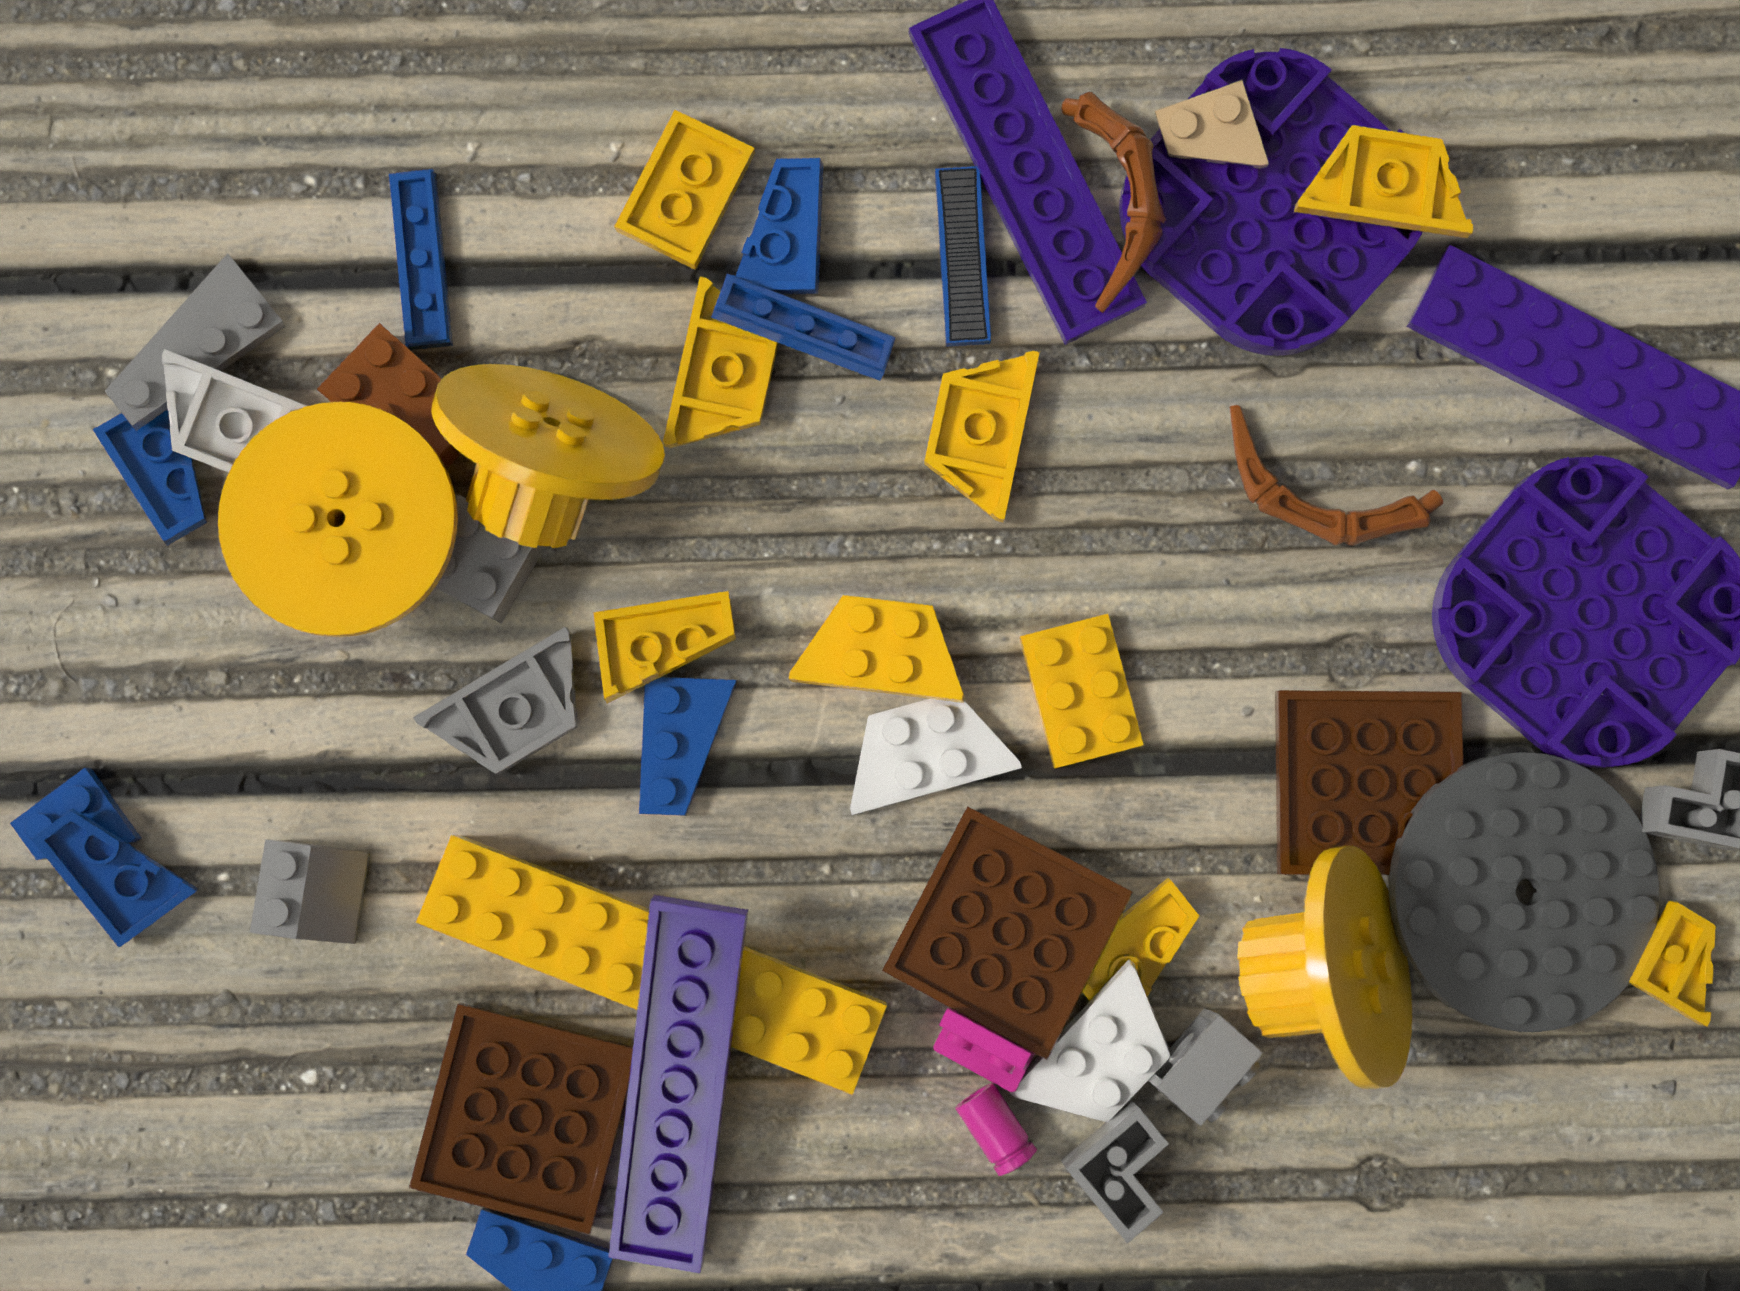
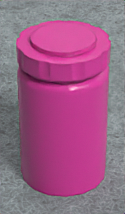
(996, 1129)

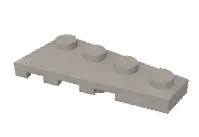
(212, 326)

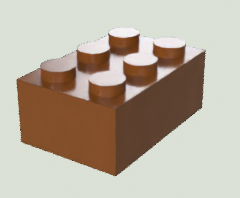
(393, 379)

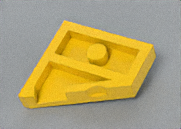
(1678, 962)

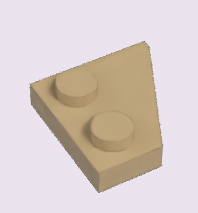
(1213, 128)

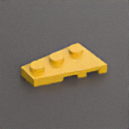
(657, 638)
(1147, 936)

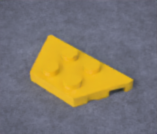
(1388, 182)
(719, 377)
(981, 429)
(881, 650)

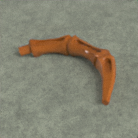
(1136, 157)
(1328, 524)

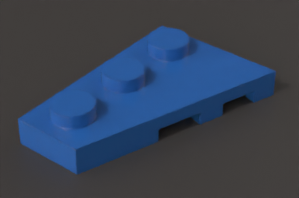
(677, 736)
(110, 876)
(536, 1257)

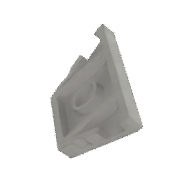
(511, 707)

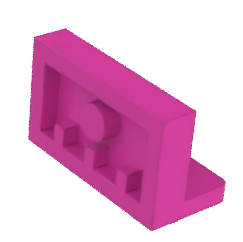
(982, 1050)

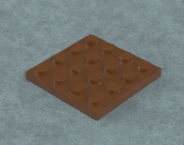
(1357, 768)
(1007, 932)
(523, 1118)

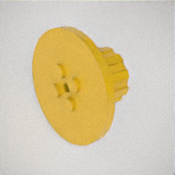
(542, 449)
(337, 519)
(1334, 970)

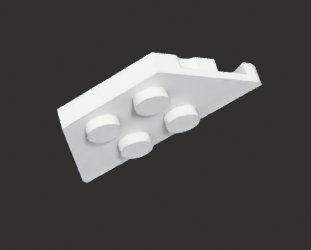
(216, 412)
(924, 752)
(1101, 1053)

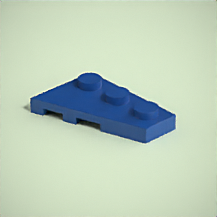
(787, 232)
(155, 474)

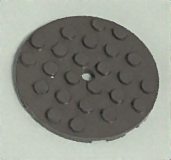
(1459, 906)

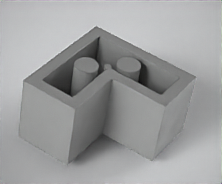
(1706, 813)
(1106, 1169)

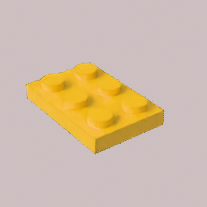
(685, 189)
(1081, 691)

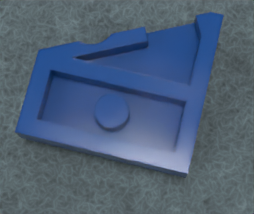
(86, 795)

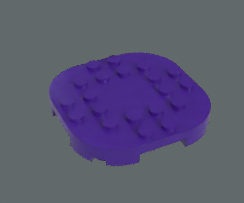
(1231, 230)
(1590, 612)

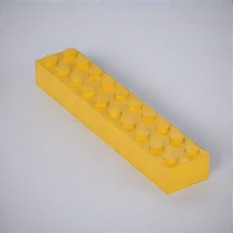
(600, 947)

